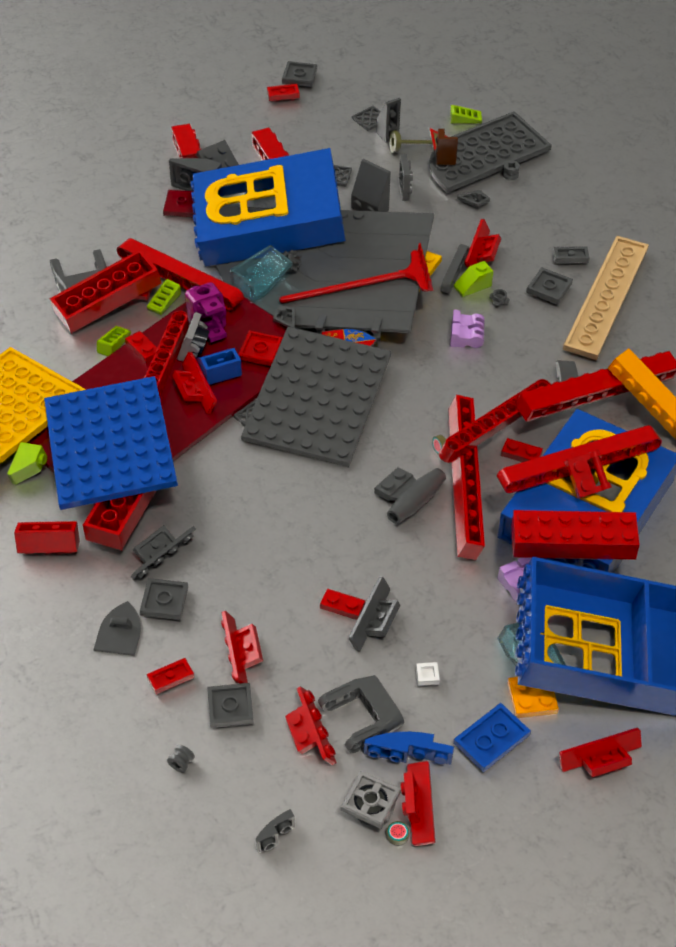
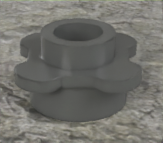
(499, 297)

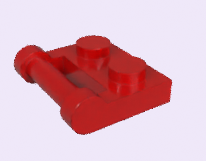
(582, 477)

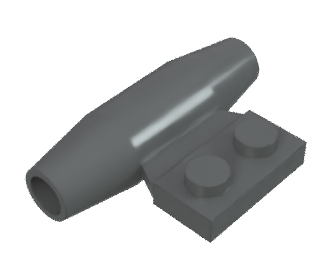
(408, 492)

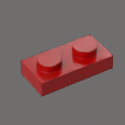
(283, 92)
(141, 346)
(520, 451)
(342, 604)
(170, 676)

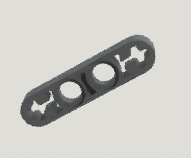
(454, 268)

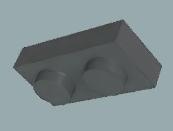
(571, 254)

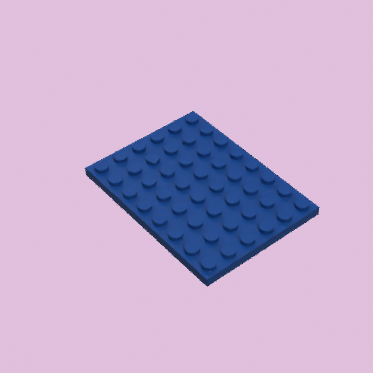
(109, 443)

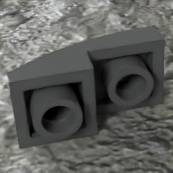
(566, 370)
(268, 837)

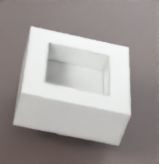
(427, 674)

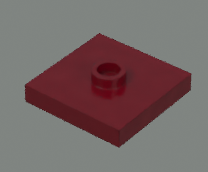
(178, 204)

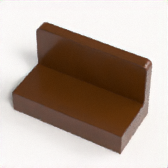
(446, 149)

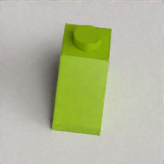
(474, 279)
(27, 462)

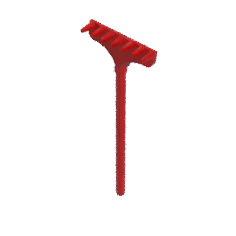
(416, 271)

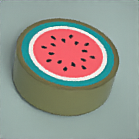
(438, 442)
(397, 833)

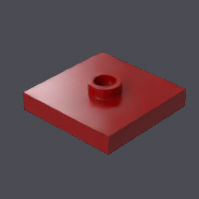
(260, 348)

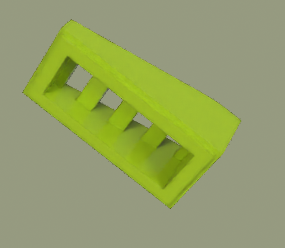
(464, 115)
(168, 287)
(111, 341)

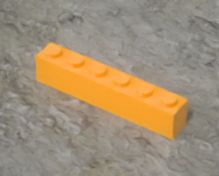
(646, 389)

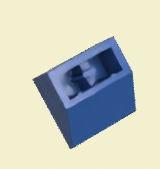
(220, 365)

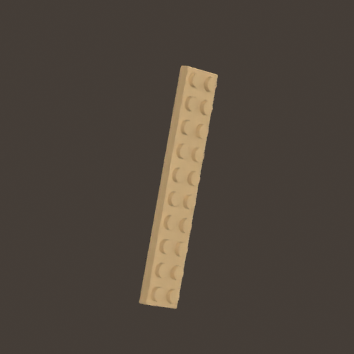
(606, 298)

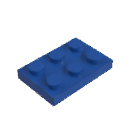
(492, 737)

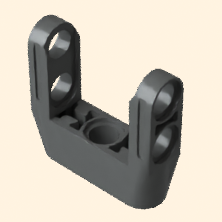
(65, 282)
(377, 702)

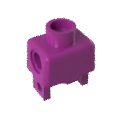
(210, 303)

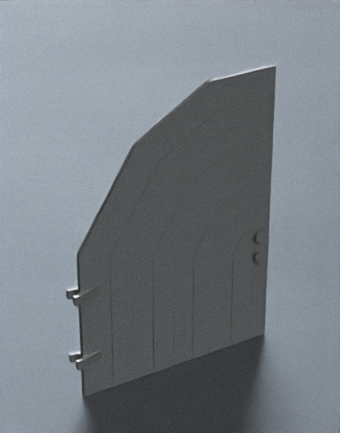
(373, 247)

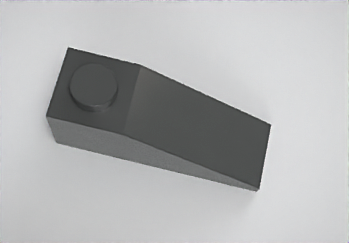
(389, 119)

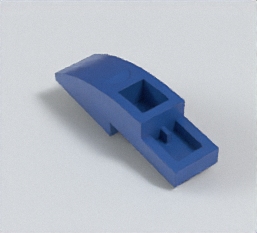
(400, 745)

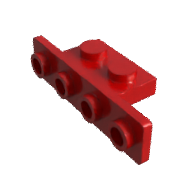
(483, 246)
(193, 384)
(242, 646)
(308, 729)
(602, 754)
(418, 803)

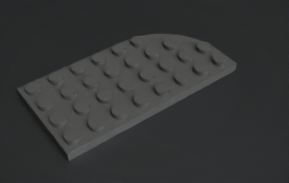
(486, 149)

